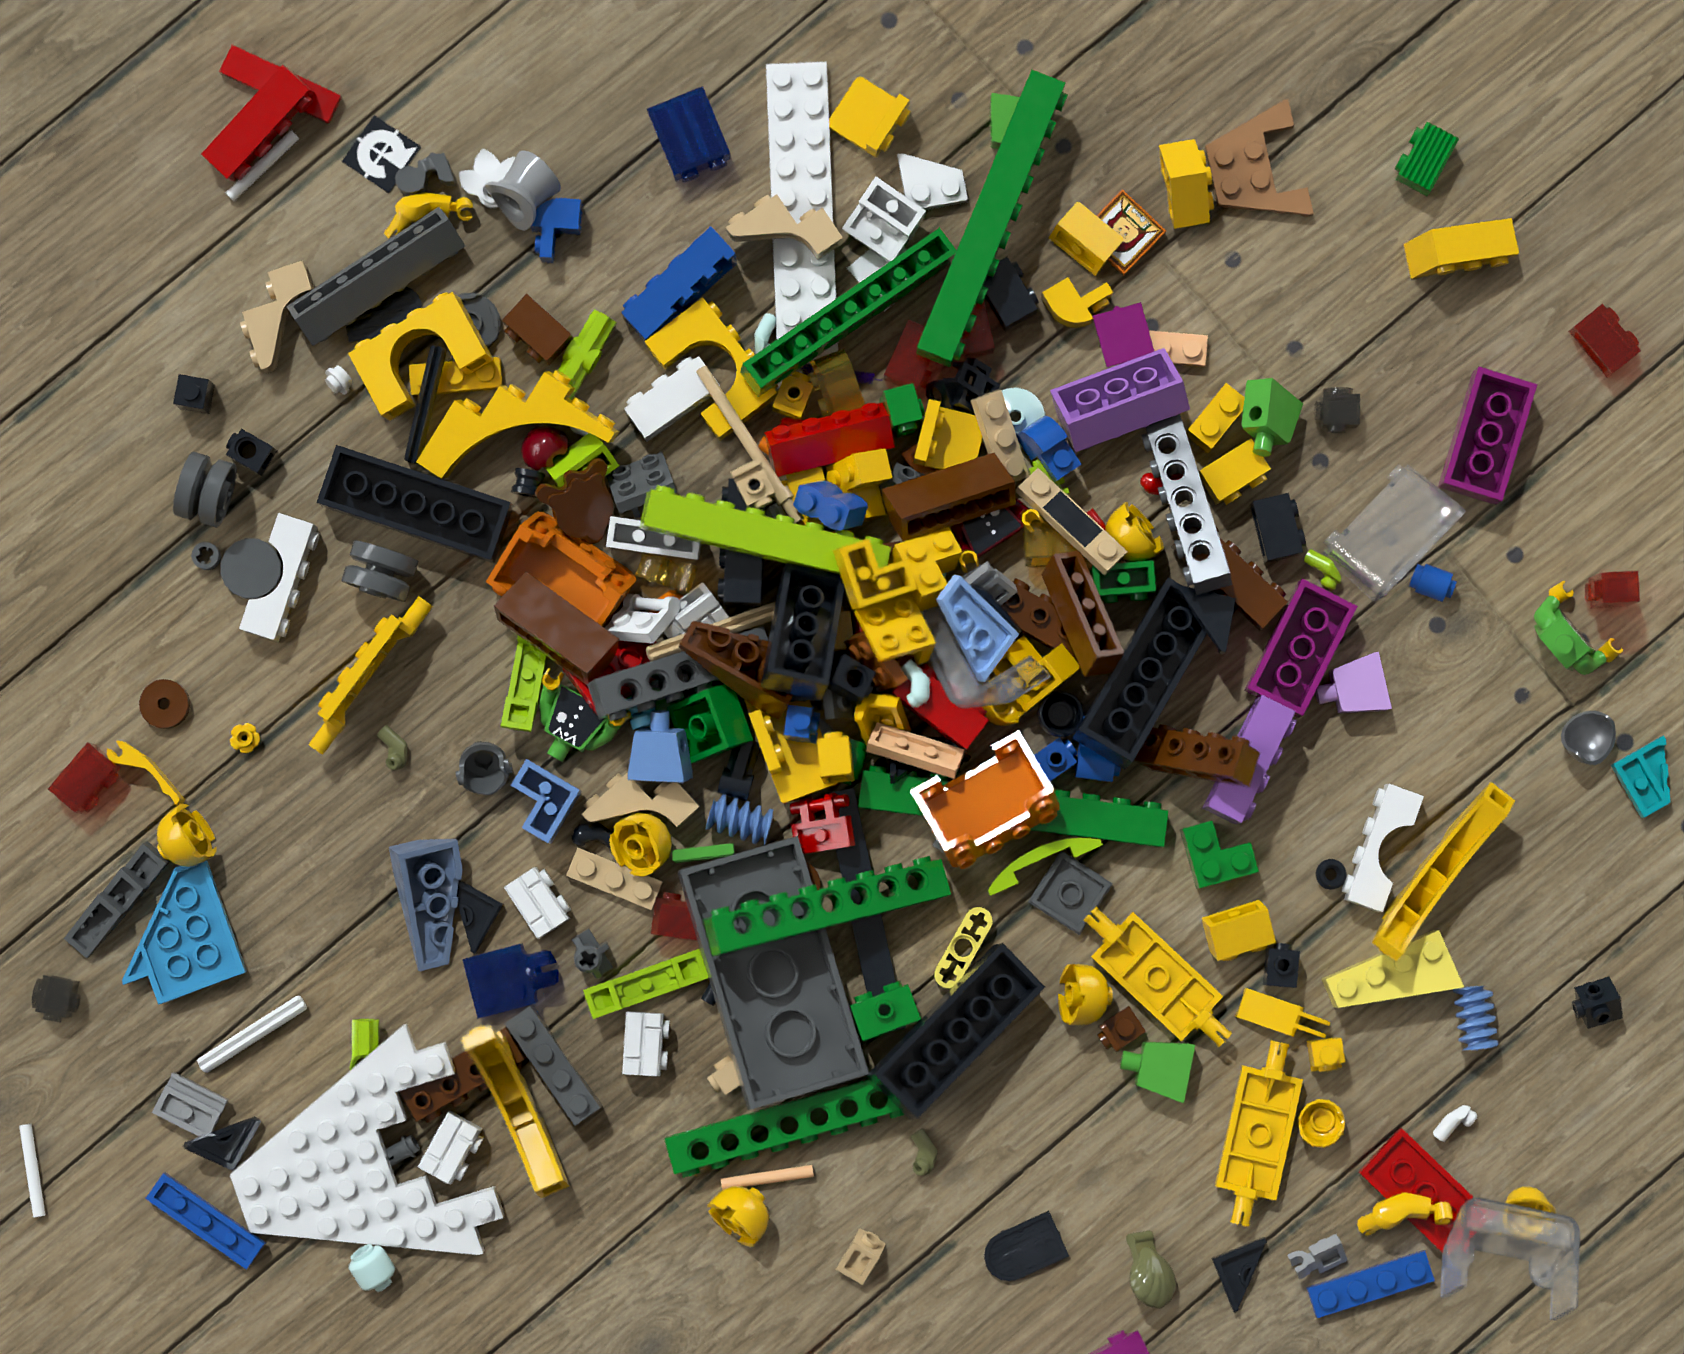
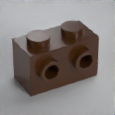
(537, 330)

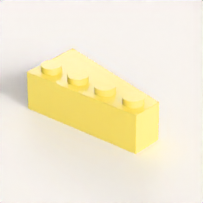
(1420, 970)

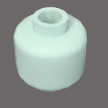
(371, 1268)

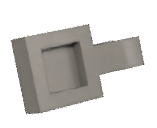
(1322, 1256)

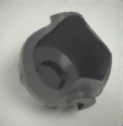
(483, 768)

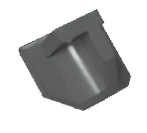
(590, 955)

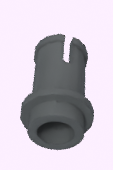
(403, 1149)

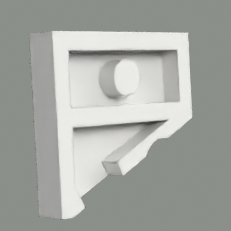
(931, 183)

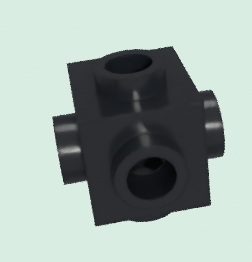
(1597, 1002)

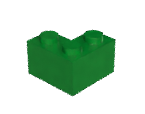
(1210, 863)

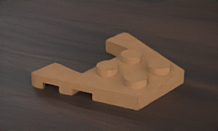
(1243, 169)

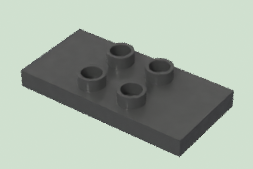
(777, 998)

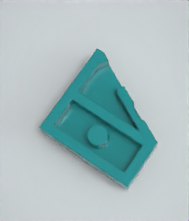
(1645, 777)

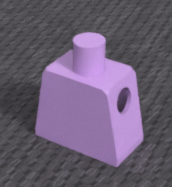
(1357, 686)

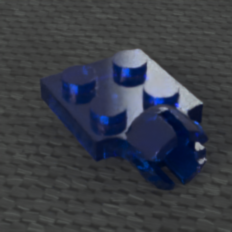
(508, 978)

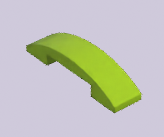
(524, 687)
(1076, 846)
(645, 983)

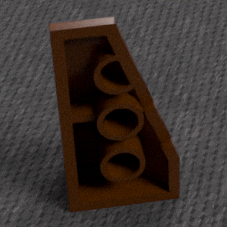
(736, 662)

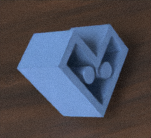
(553, 797)

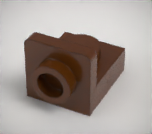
(1120, 1029)

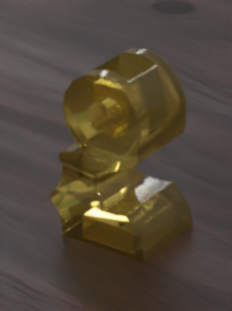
(666, 572)

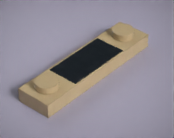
(1071, 521)

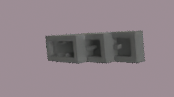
(116, 900)

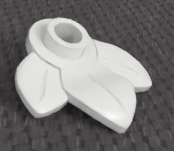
(486, 169)

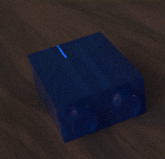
(689, 135)

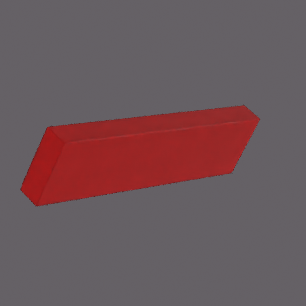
(255, 72)

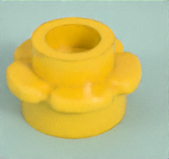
(252, 741)

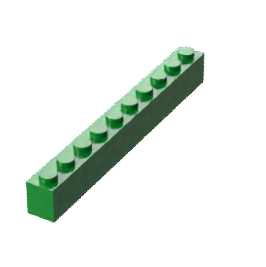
(991, 218)
(1075, 817)

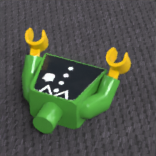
(1565, 639)
(572, 719)

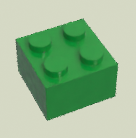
(711, 722)

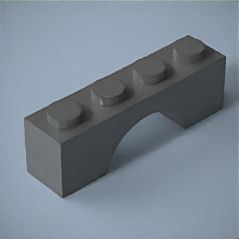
(553, 1065)

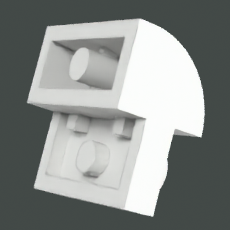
(884, 220)

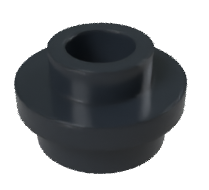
(1340, 871)

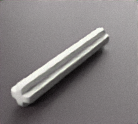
(252, 1034)

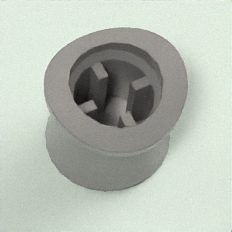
(524, 189)

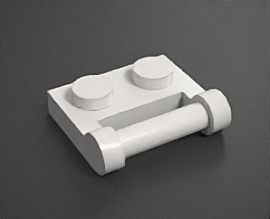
(643, 626)

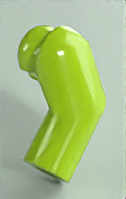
(1326, 566)

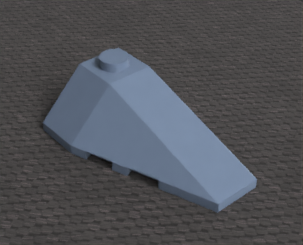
(427, 888)

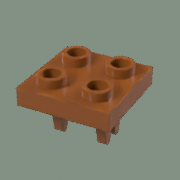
(887, 673)

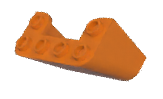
(988, 803)

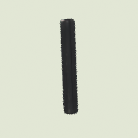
(425, 403)

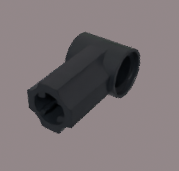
(738, 775)

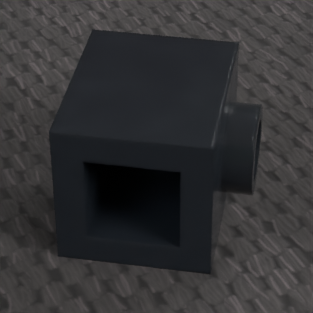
(1281, 966)

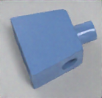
(660, 752)

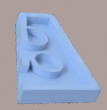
(976, 625)

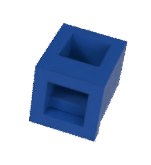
(801, 724)
(1067, 754)

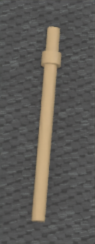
(783, 493)

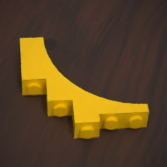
(548, 403)
(1439, 870)
(512, 1095)

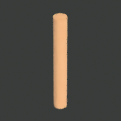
(768, 1177)

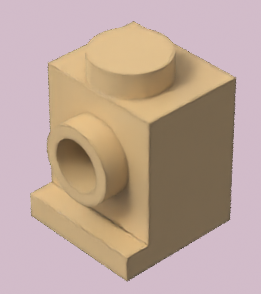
(753, 471)
(725, 1077)

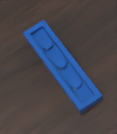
(205, 1220)
(1370, 1284)

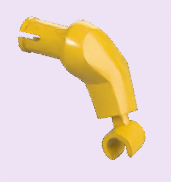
(416, 206)
(1395, 1209)

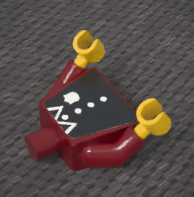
(989, 530)

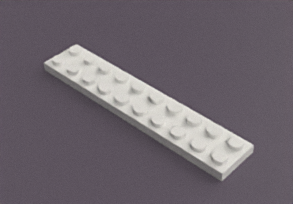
(803, 182)

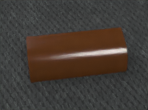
(949, 496)
(557, 628)

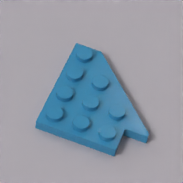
(186, 938)

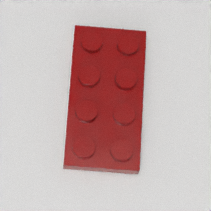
(1406, 1167)

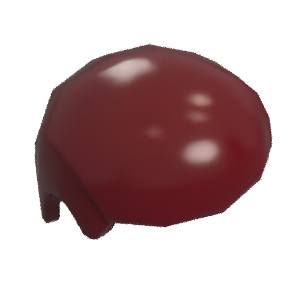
(542, 445)

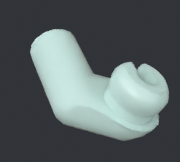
(764, 331)
(920, 684)

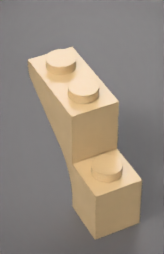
(773, 221)
(267, 322)
(628, 797)

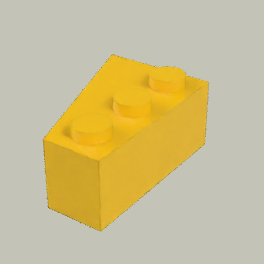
(1461, 247)

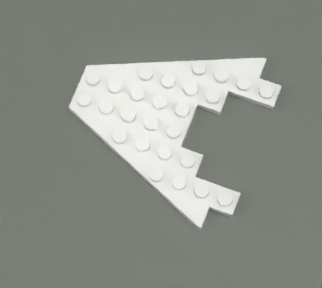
(333, 1175)

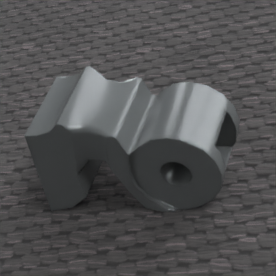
(415, 180)

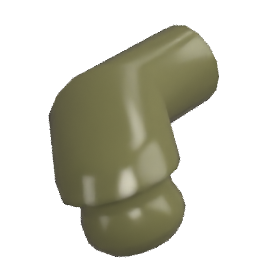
(396, 748)
(926, 1154)

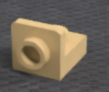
(861, 1256)

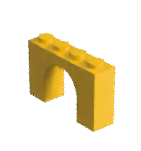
(699, 327)
(379, 357)

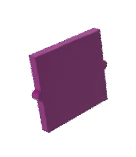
(1123, 334)

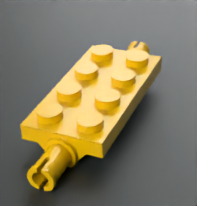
(369, 659)
(1157, 976)
(1258, 1133)

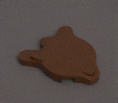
(582, 504)

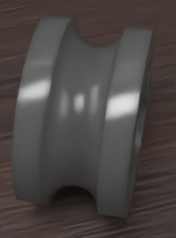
(197, 553)

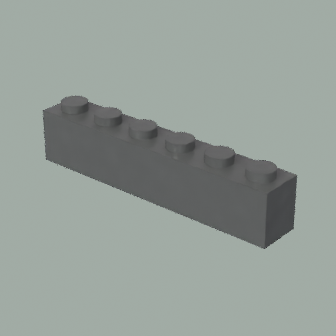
(376, 276)

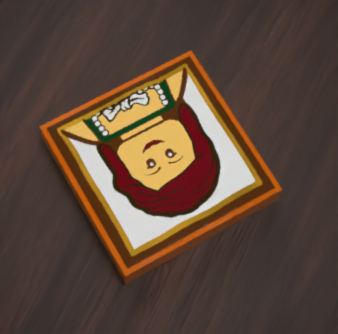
(1136, 228)

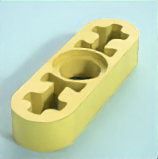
(982, 931)

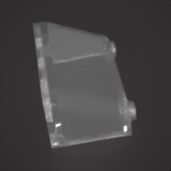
(1392, 532)

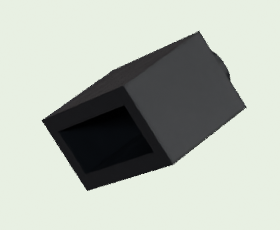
(1009, 296)
(1277, 527)

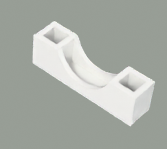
(269, 614)
(1368, 884)

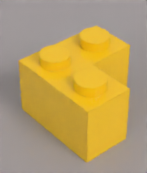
(1186, 183)
(861, 476)
(929, 559)
(867, 582)
(1058, 663)

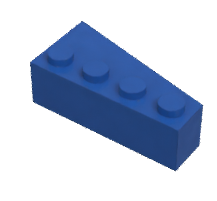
(680, 284)

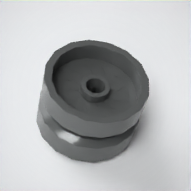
(204, 489)
(380, 568)

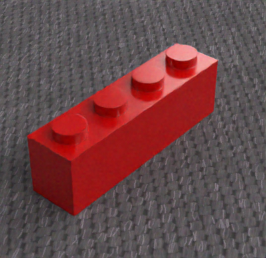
(258, 124)
(828, 438)

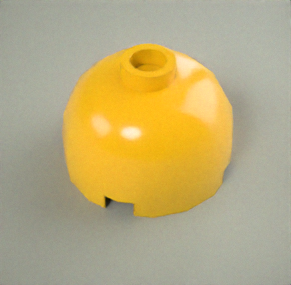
(1133, 533)
(185, 837)
(641, 843)
(1085, 994)
(740, 1212)

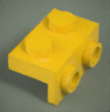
(882, 709)

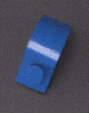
(554, 217)
(1048, 443)

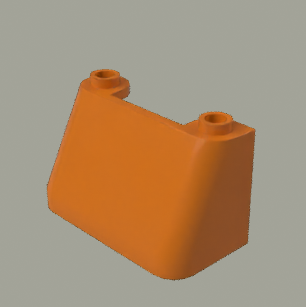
(566, 566)

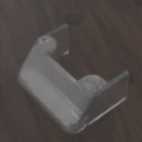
(958, 677)
(1517, 1232)

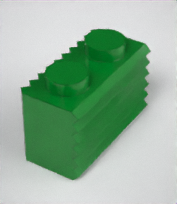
(1426, 158)

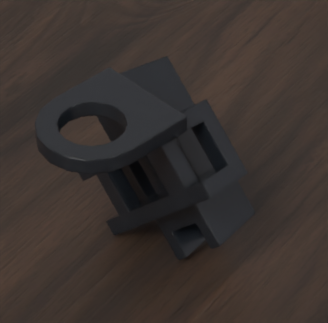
(954, 390)

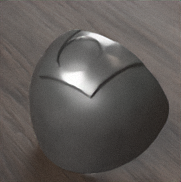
(1589, 737)

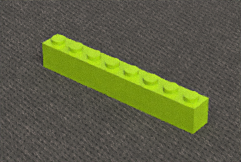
(748, 531)

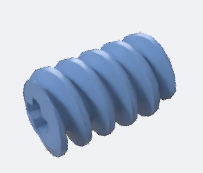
(740, 819)
(1476, 1018)

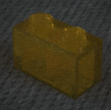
(836, 382)

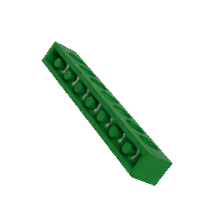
(848, 312)
(725, 939)
(680, 1144)

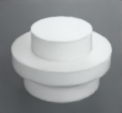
(338, 380)

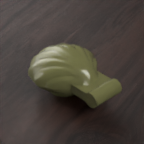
(1150, 1274)

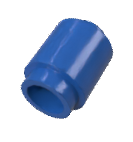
(1432, 582)

